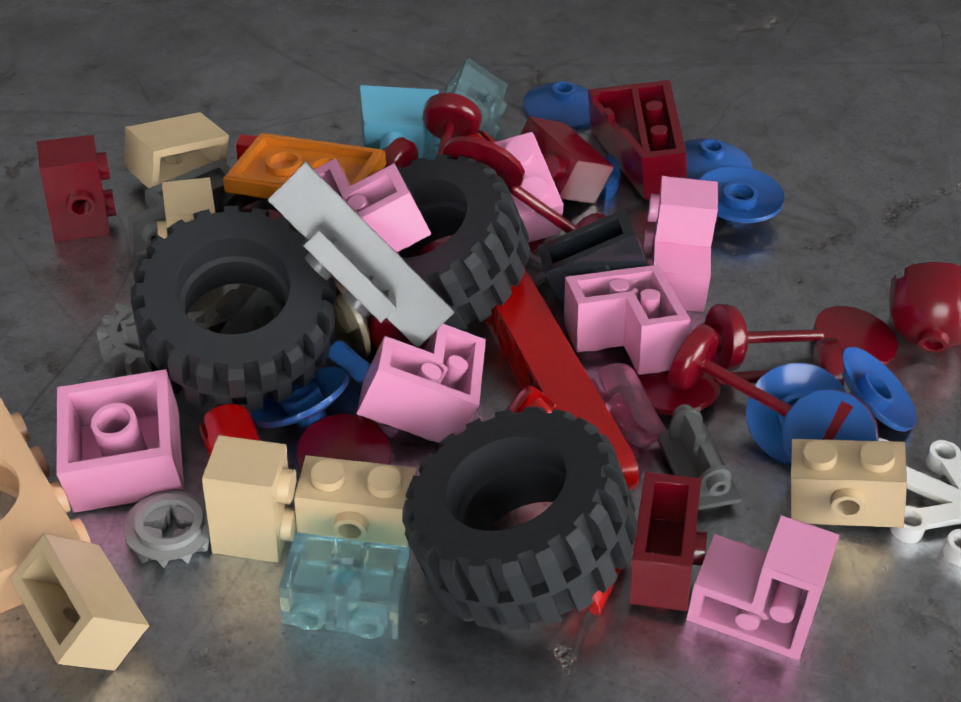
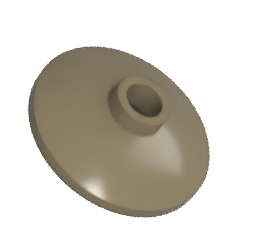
(350, 325)

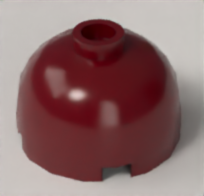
(928, 305)

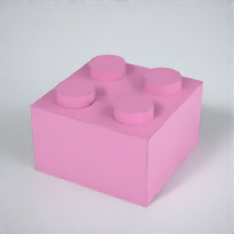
(118, 440)

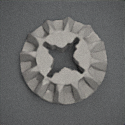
(152, 516)

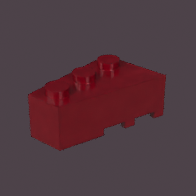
(640, 131)

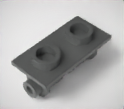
(694, 454)

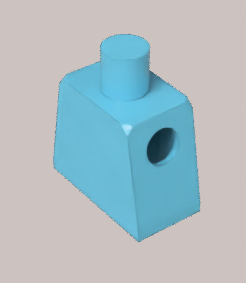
(394, 114)

